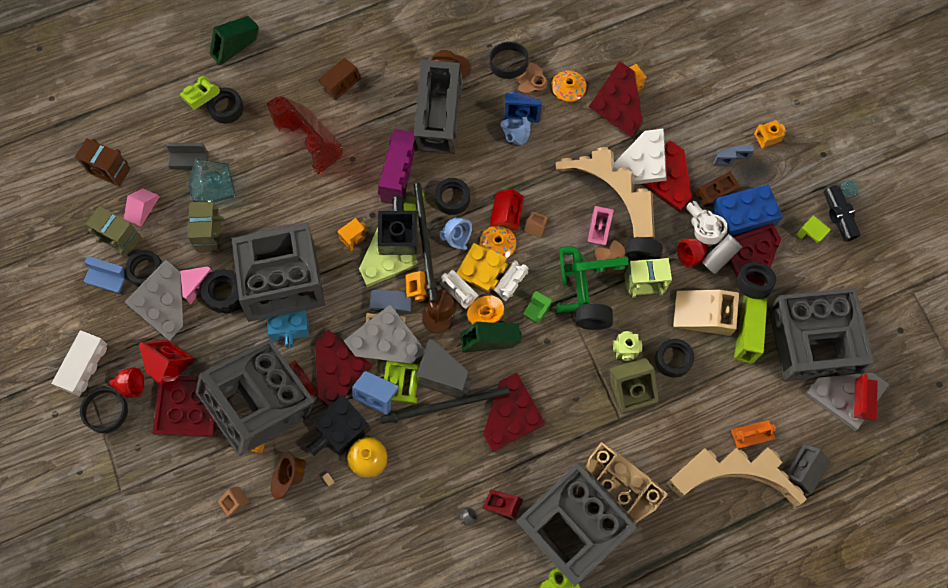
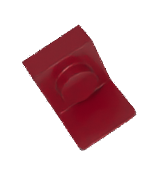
(503, 504)

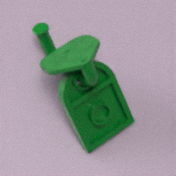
(579, 269)

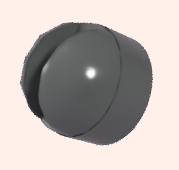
(469, 516)

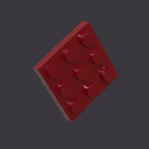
(181, 410)

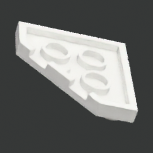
(645, 158)

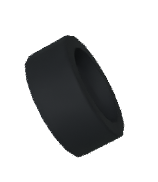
(230, 116)
(452, 183)
(643, 249)
(135, 259)
(760, 270)
(594, 316)
(683, 346)

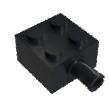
(397, 230)
(338, 427)

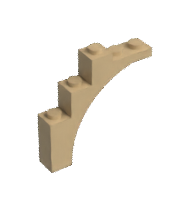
(638, 203)
(736, 464)

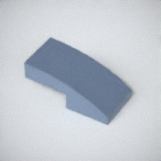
(728, 156)
(383, 298)

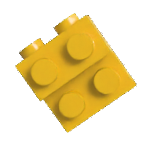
(482, 268)

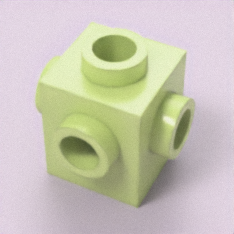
(621, 347)

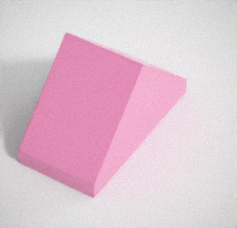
(139, 206)
(600, 225)
(191, 282)

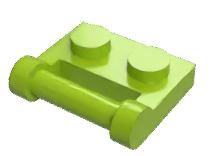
(195, 96)
(395, 374)

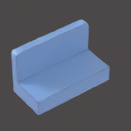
(104, 275)
(374, 392)

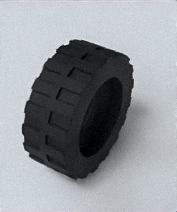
(209, 285)

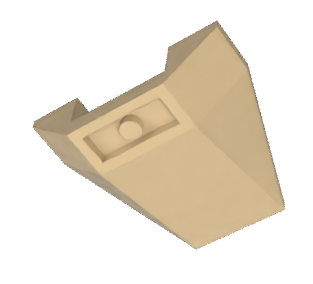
(625, 482)

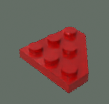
(676, 189)

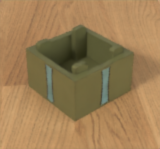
(204, 227)
(113, 231)

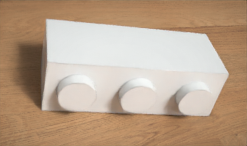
(80, 363)

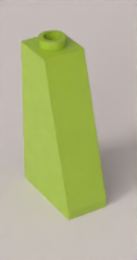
(751, 330)

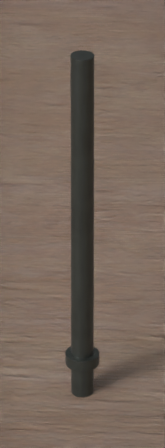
(431, 287)
(394, 417)

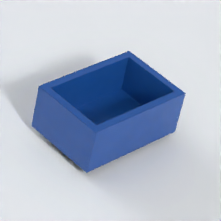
(748, 210)

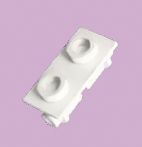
(510, 280)
(458, 288)

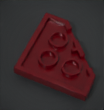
(620, 100)
(758, 246)
(336, 368)
(511, 415)

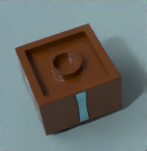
(103, 162)

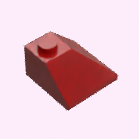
(164, 360)

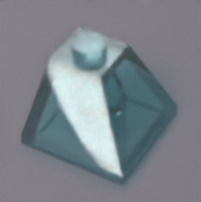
(211, 181)

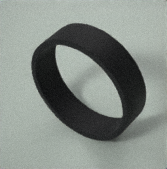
(508, 74)
(90, 397)

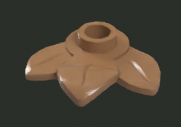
(529, 79)
(616, 251)

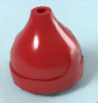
(691, 251)
(129, 382)

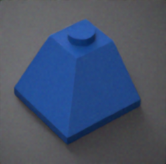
(522, 105)

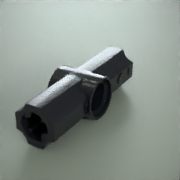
(842, 213)

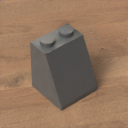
(442, 372)

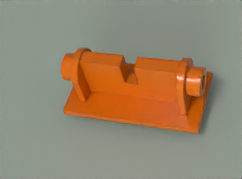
(753, 434)

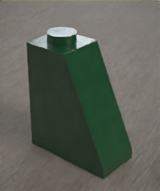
(232, 38)
(490, 336)

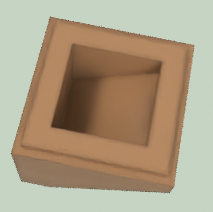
(536, 224)
(233, 501)

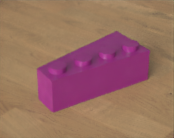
(397, 165)

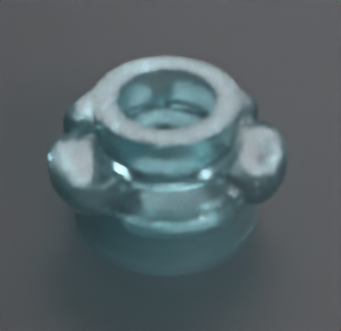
(850, 184)

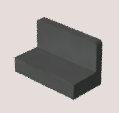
(184, 154)
(808, 468)

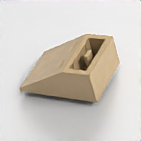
(707, 311)

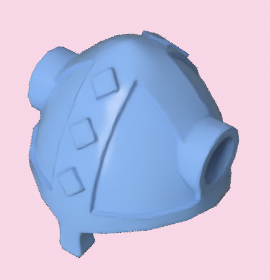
(516, 130)
(454, 232)

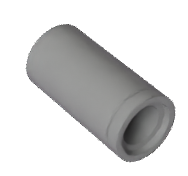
(722, 254)

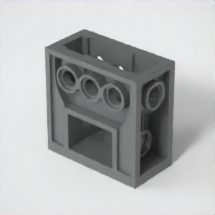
(438, 106)
(275, 267)
(820, 319)
(267, 388)
(583, 521)

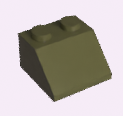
(634, 384)

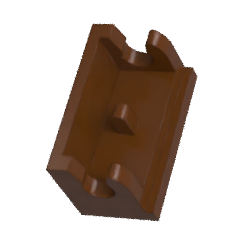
(340, 78)
(717, 188)

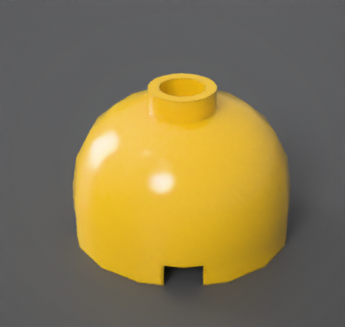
(367, 457)

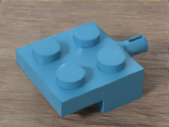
(288, 327)

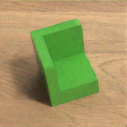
(538, 307)

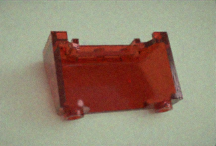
(320, 142)

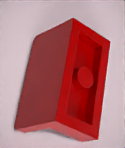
(507, 209)
(865, 398)

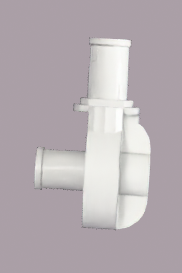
(709, 222)

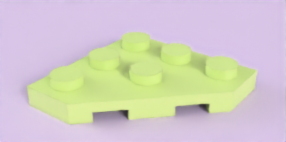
(378, 267)

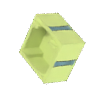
(647, 277)

